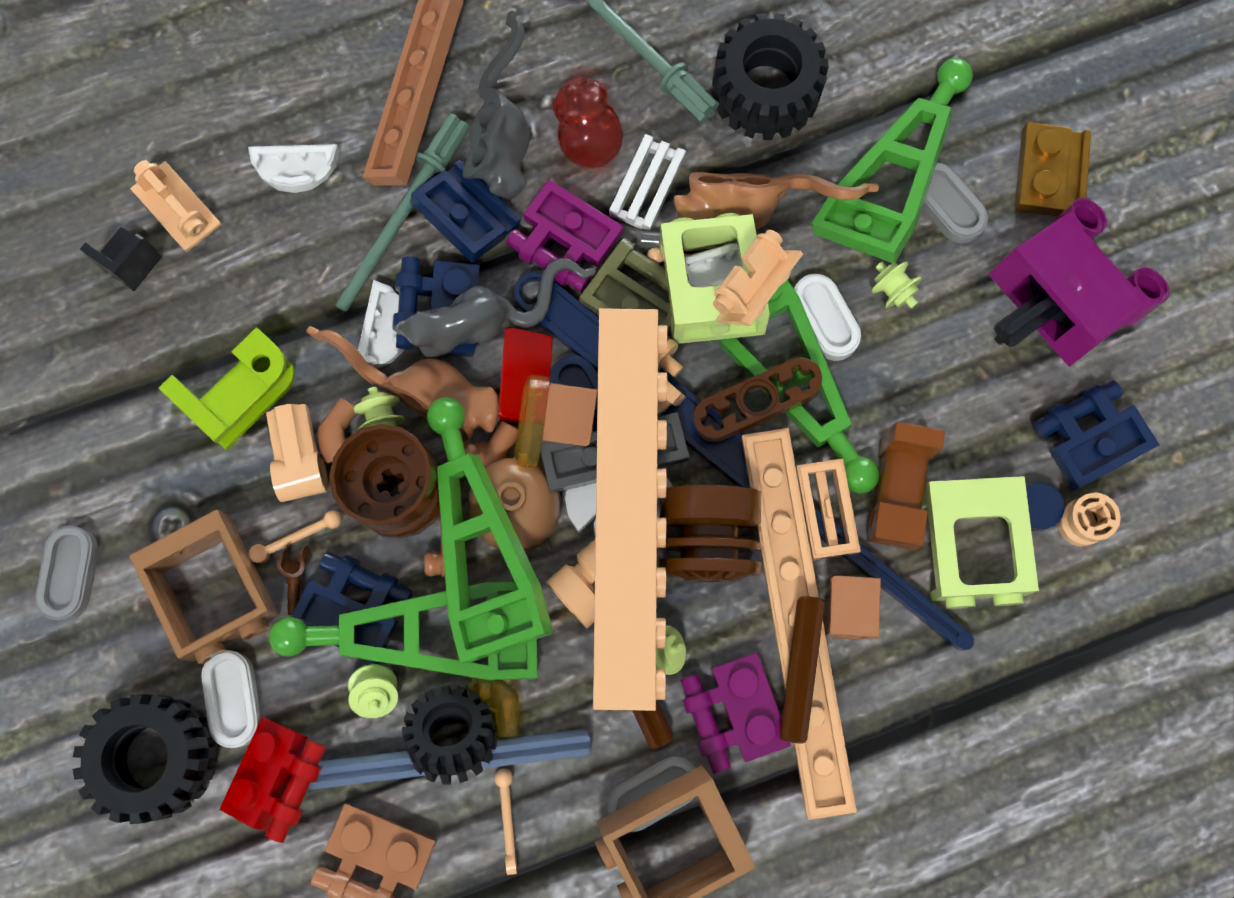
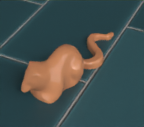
(753, 194)
(423, 384)

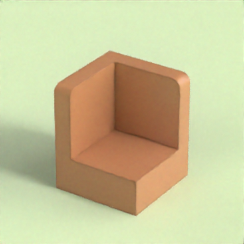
(569, 414)
(853, 608)

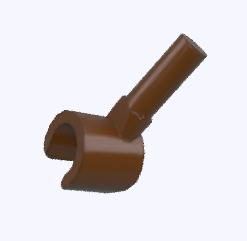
(293, 572)

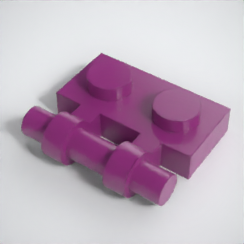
(572, 224)
(748, 706)

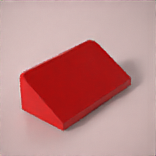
(522, 355)

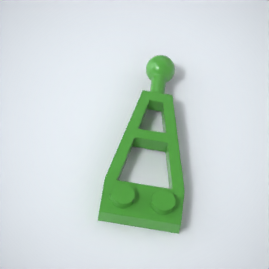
(874, 227)
(860, 471)
(504, 619)
(291, 636)

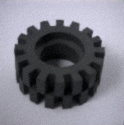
(452, 759)

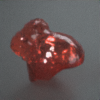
(587, 125)

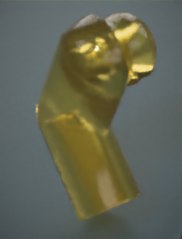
(503, 701)

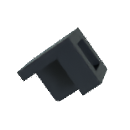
(125, 257)

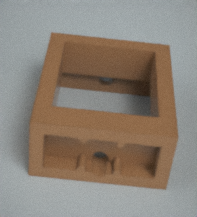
(178, 548)
(697, 879)

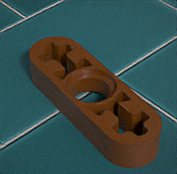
(793, 395)

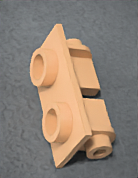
(173, 203)
(744, 295)

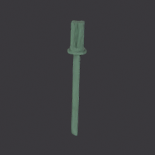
(675, 79)
(434, 161)

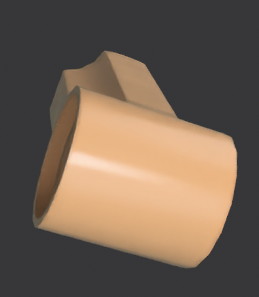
(297, 463)

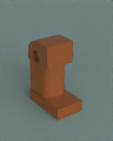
(898, 496)

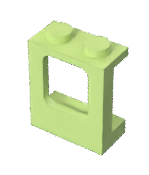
(691, 306)
(979, 499)

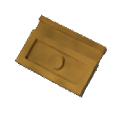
(1051, 168)

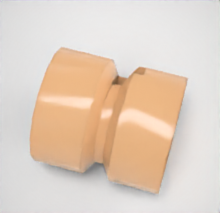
(577, 585)

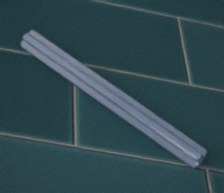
(507, 752)

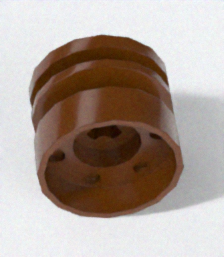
(365, 474)
(710, 532)

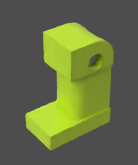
(241, 394)

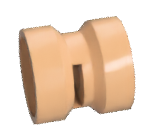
(1079, 524)

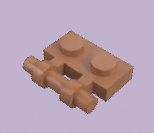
(378, 846)

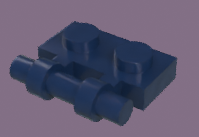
(446, 284)
(1101, 448)
(324, 604)

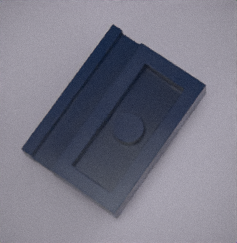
(465, 212)

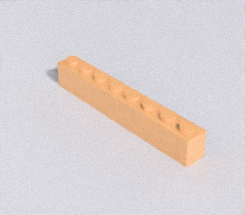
(627, 511)

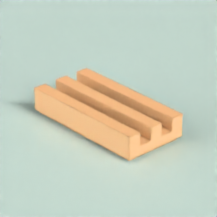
(846, 511)

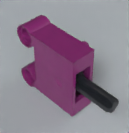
(1071, 287)

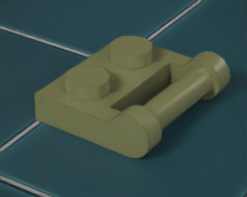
(617, 291)

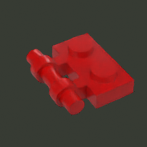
(264, 775)

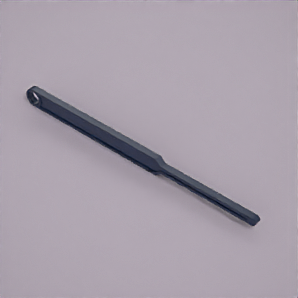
(579, 331)

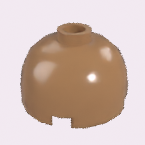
(526, 500)

